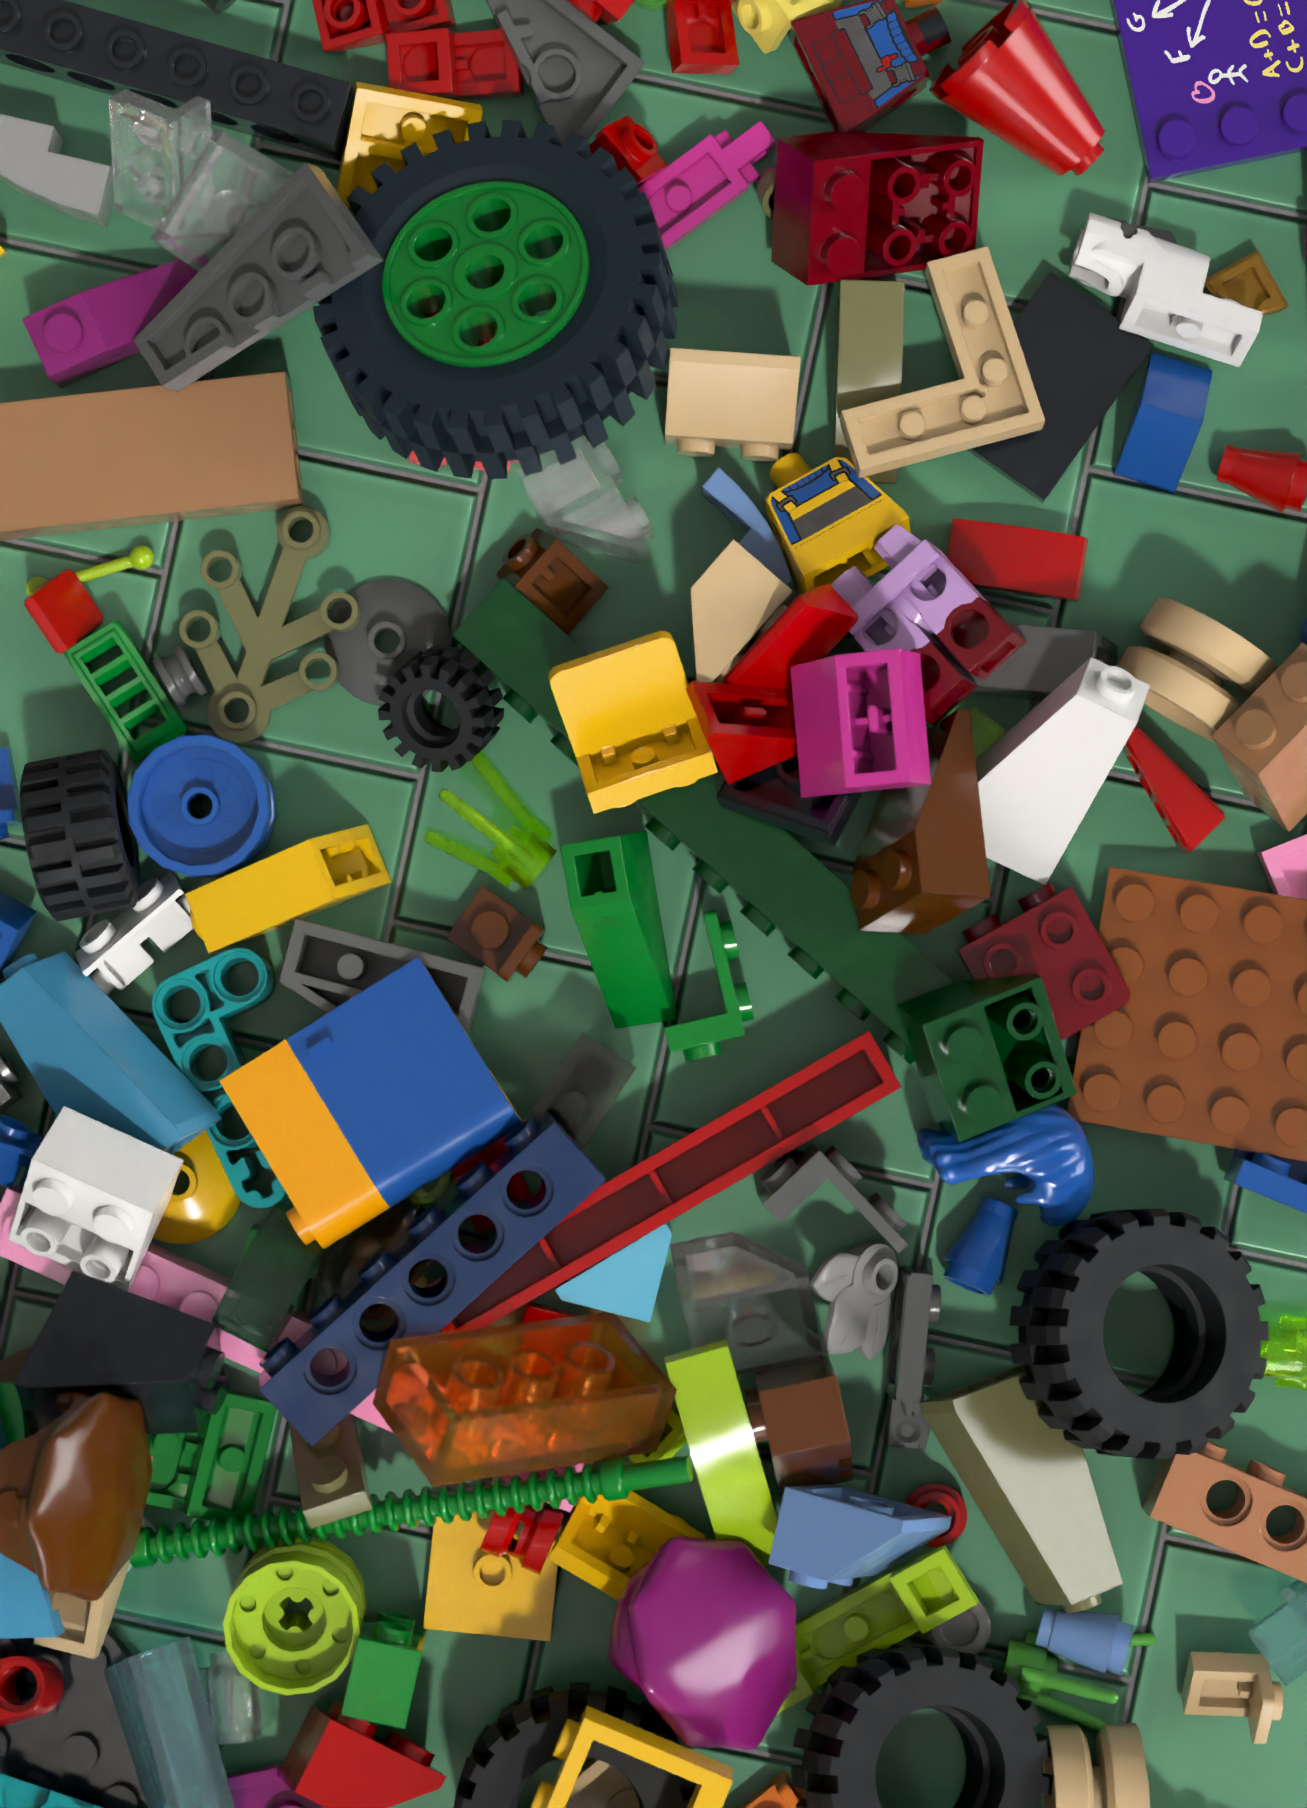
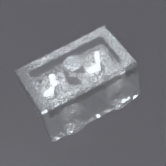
(153, 151)

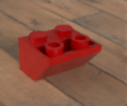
(347, 1766)

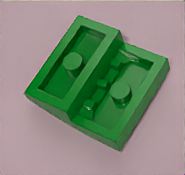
(219, 1465)

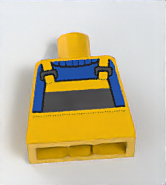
(828, 519)

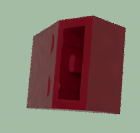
(873, 203)

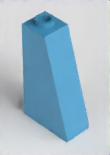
(95, 1056)

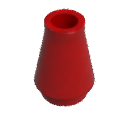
(1266, 475)

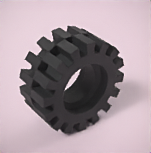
(462, 687)

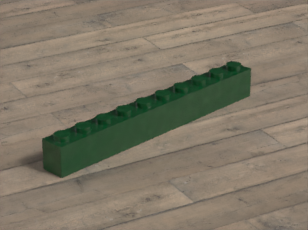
(757, 860)

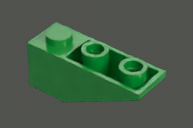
(621, 925)

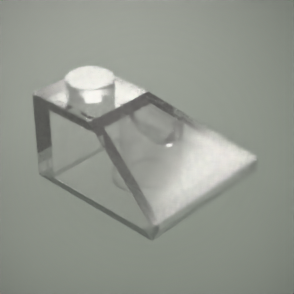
(217, 199)
(746, 1297)

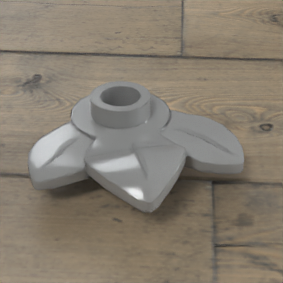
(859, 1298)

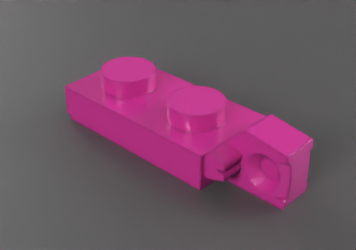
(705, 181)

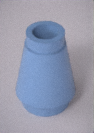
(1087, 1639)

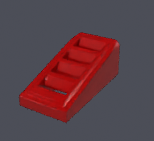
(1178, 800)

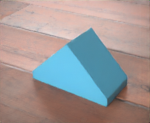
(625, 1280)

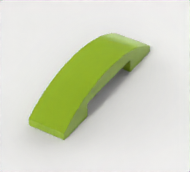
(723, 1447)
(877, 1615)

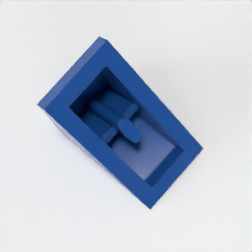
(1164, 422)

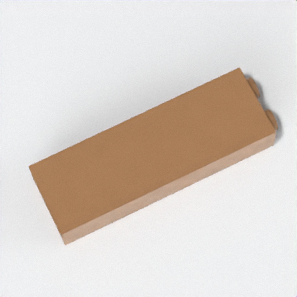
(148, 456)

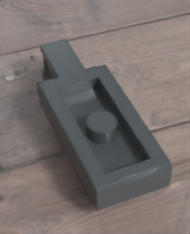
(909, 1361)

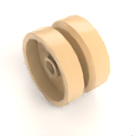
(1194, 667)
(1118, 1771)

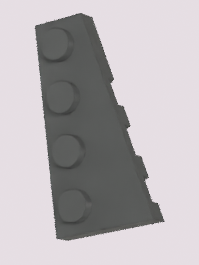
(268, 273)

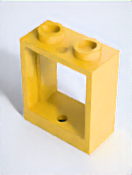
(574, 1742)

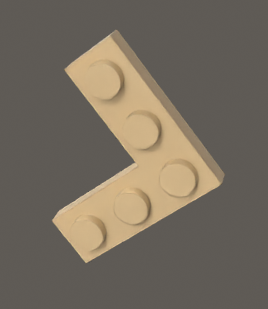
(987, 402)

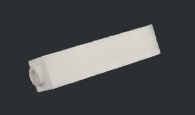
(1053, 764)

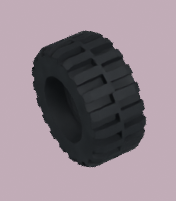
(1213, 1333)
(895, 1682)
(527, 1737)

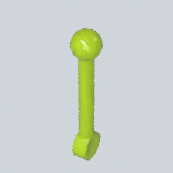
(140, 558)

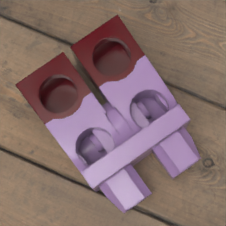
(924, 598)

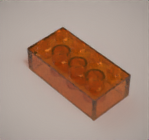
(523, 1397)

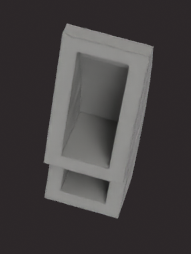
(64, 183)

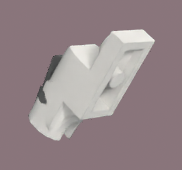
(1162, 289)

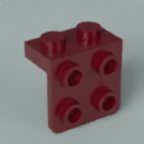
(1059, 945)

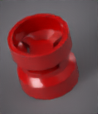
(533, 1542)

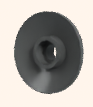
(384, 606)

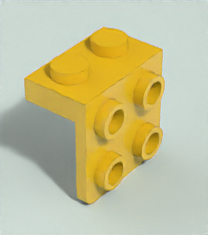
(631, 721)

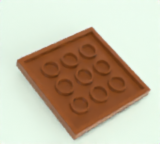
(1211, 1017)

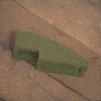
(867, 352)

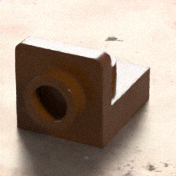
(551, 578)
(498, 936)

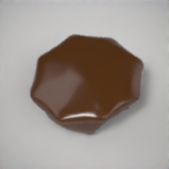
(77, 1494)

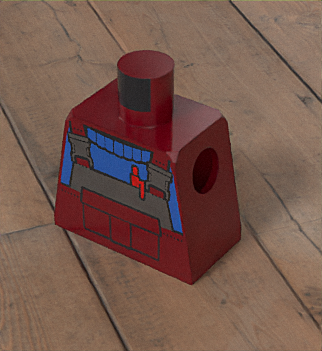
(866, 59)

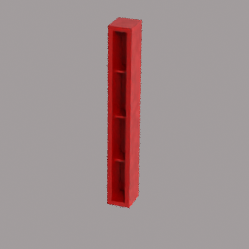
(690, 1174)

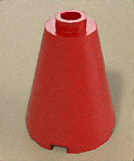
(1023, 92)

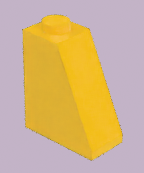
(287, 887)

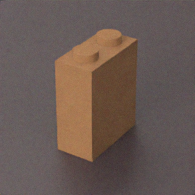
(1268, 742)

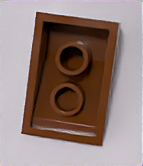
(925, 842)

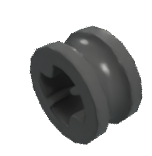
(180, 675)

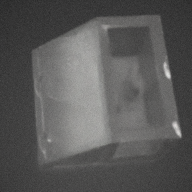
(584, 506)

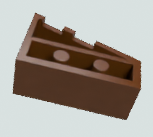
(804, 1422)

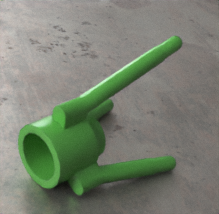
(1037, 1675)

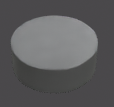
(964, 1632)

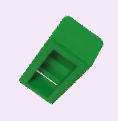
(97, 644)

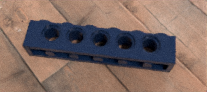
(318, 1401)

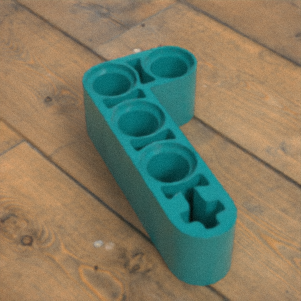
(212, 1029)

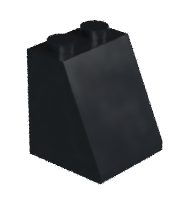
(128, 1348)

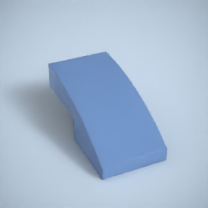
(738, 507)

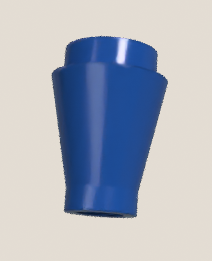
(982, 1249)

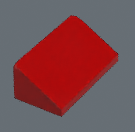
(798, 636)

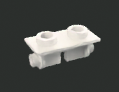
(117, 945)

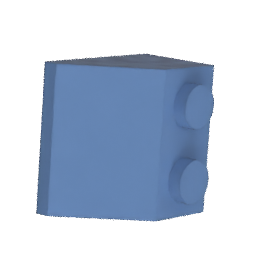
(847, 1534)

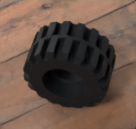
(79, 835)

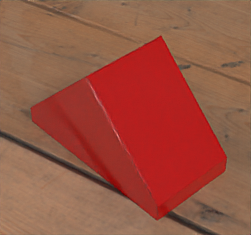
(745, 725)

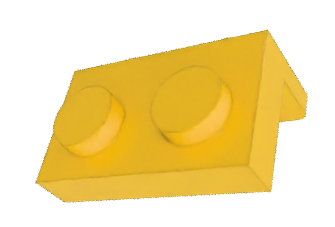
(613, 1539)

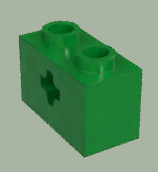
(384, 1669)

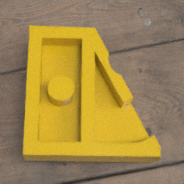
(388, 121)

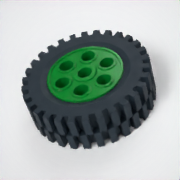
(484, 218)

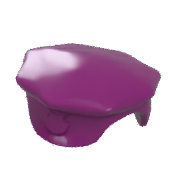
(707, 1641)

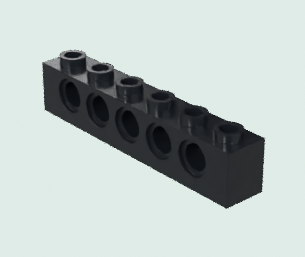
(172, 68)

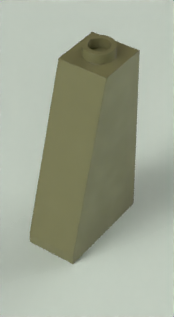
(1028, 1488)

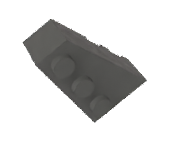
(337, 965)

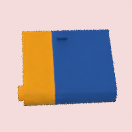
(370, 1104)

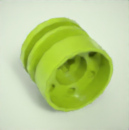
(295, 1650)

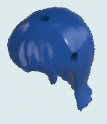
(1041, 1146)

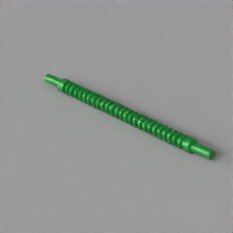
(611, 1480)

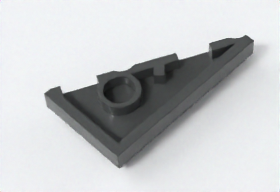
(565, 61)

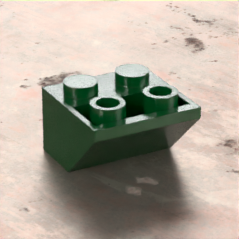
(987, 1052)

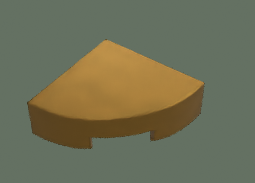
(1248, 284)

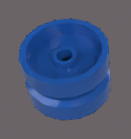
(240, 813)

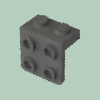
(793, 1181)

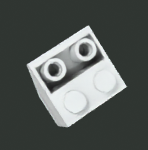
(94, 1198)

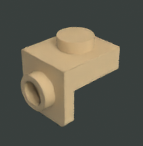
(1233, 1687)

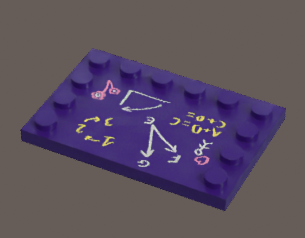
(1214, 81)

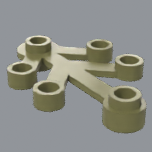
(266, 636)

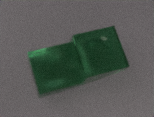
(268, 1282)

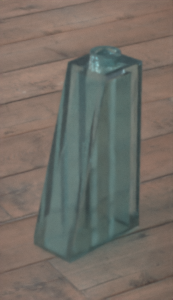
(169, 1728)

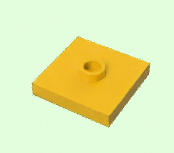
(486, 1592)

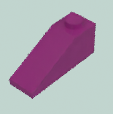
(101, 322)

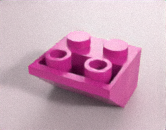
(860, 723)

